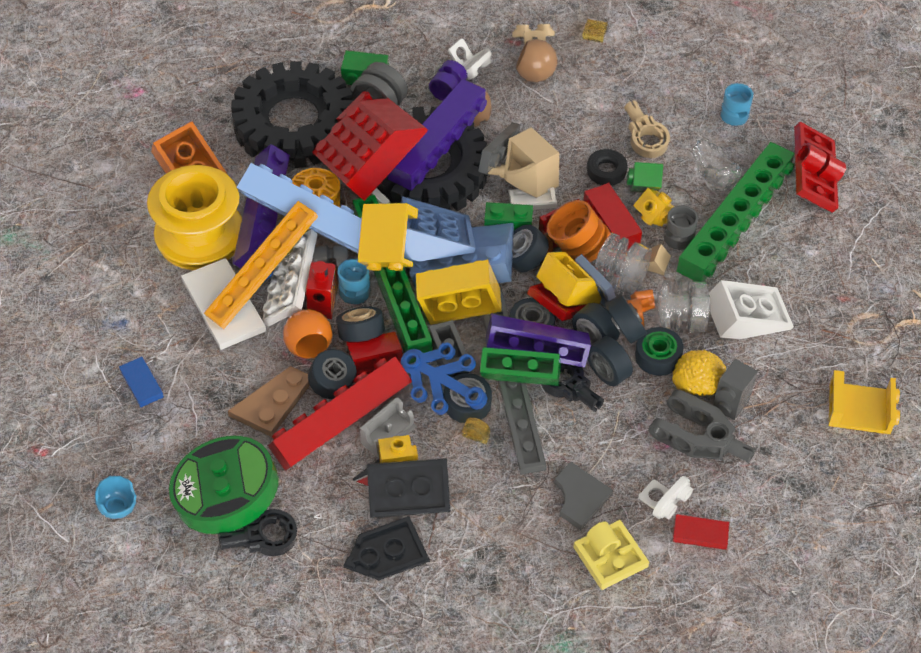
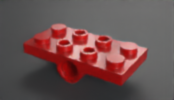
(817, 167)

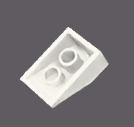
(747, 310)

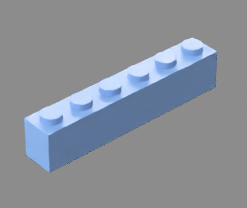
(281, 195)

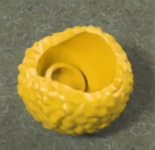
(698, 372)

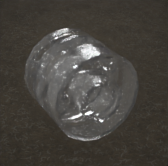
(627, 265)
(686, 306)

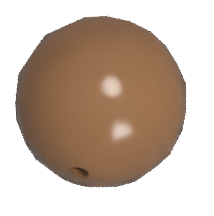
(537, 61)

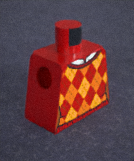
(324, 281)

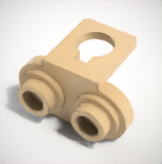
(541, 32)

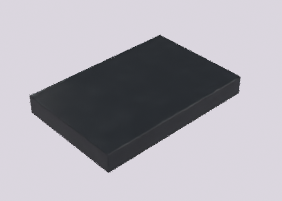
(408, 487)

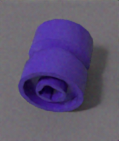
(447, 79)

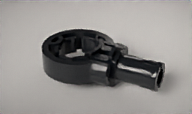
(575, 388)
(253, 538)

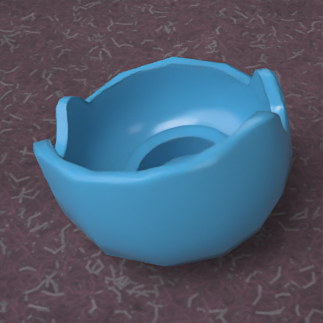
(115, 497)

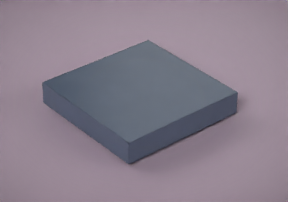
(604, 287)

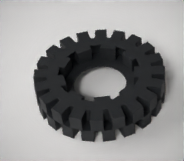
(260, 94)
(457, 183)

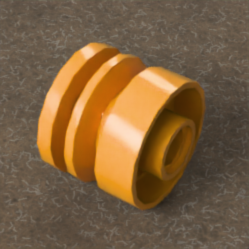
(321, 182)

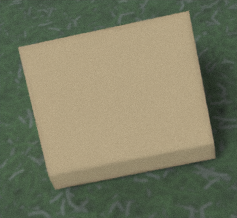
(659, 259)

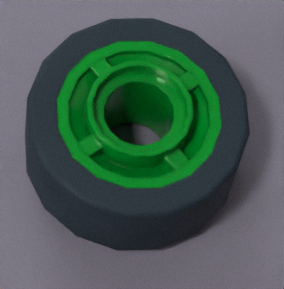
(658, 351)

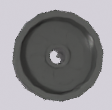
(381, 82)

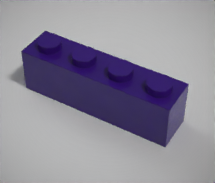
(537, 337)

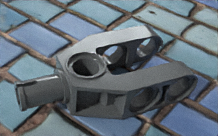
(704, 445)

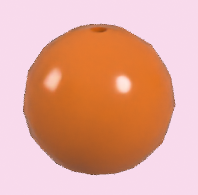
(307, 333)

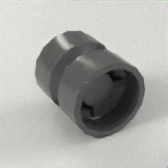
(680, 227)
(324, 253)

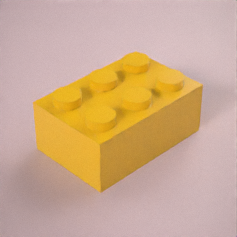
(458, 292)

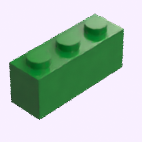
(520, 366)

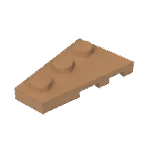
(272, 402)

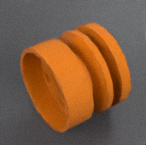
(577, 230)

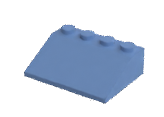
(437, 233)
(491, 244)

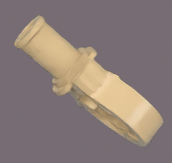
(643, 126)

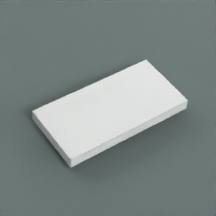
(290, 281)
(205, 286)

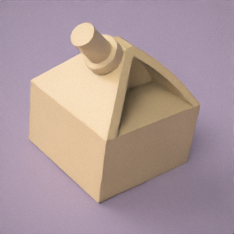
(530, 164)

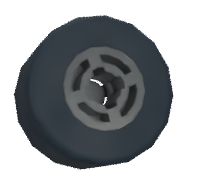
(323, 378)

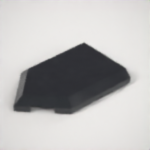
(387, 550)

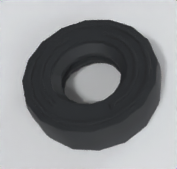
(606, 156)

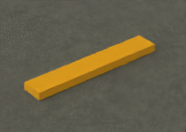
(260, 264)

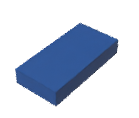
(141, 382)

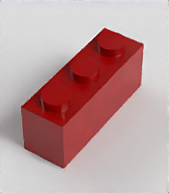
(613, 213)

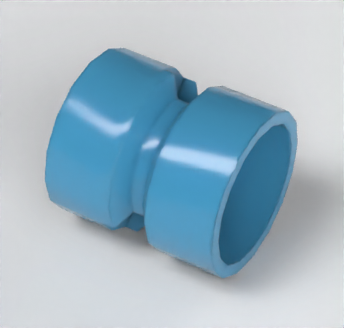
(736, 104)
(353, 281)

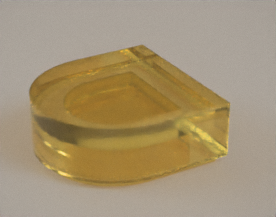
(476, 430)

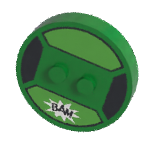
(223, 484)

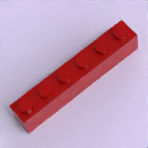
(338, 414)

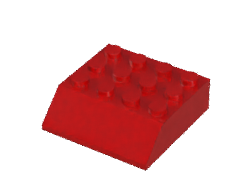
(369, 143)

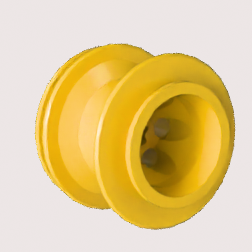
(195, 216)

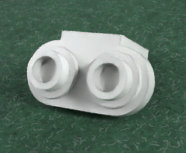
(471, 62)
(666, 505)

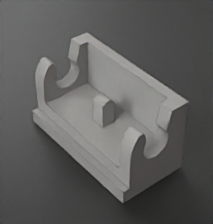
(387, 423)

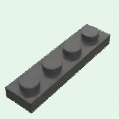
(497, 149)

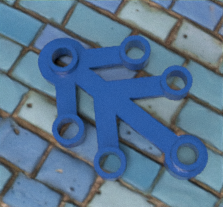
(440, 376)

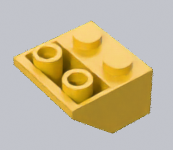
(567, 280)

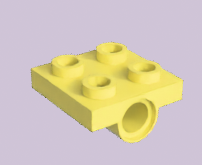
(610, 553)

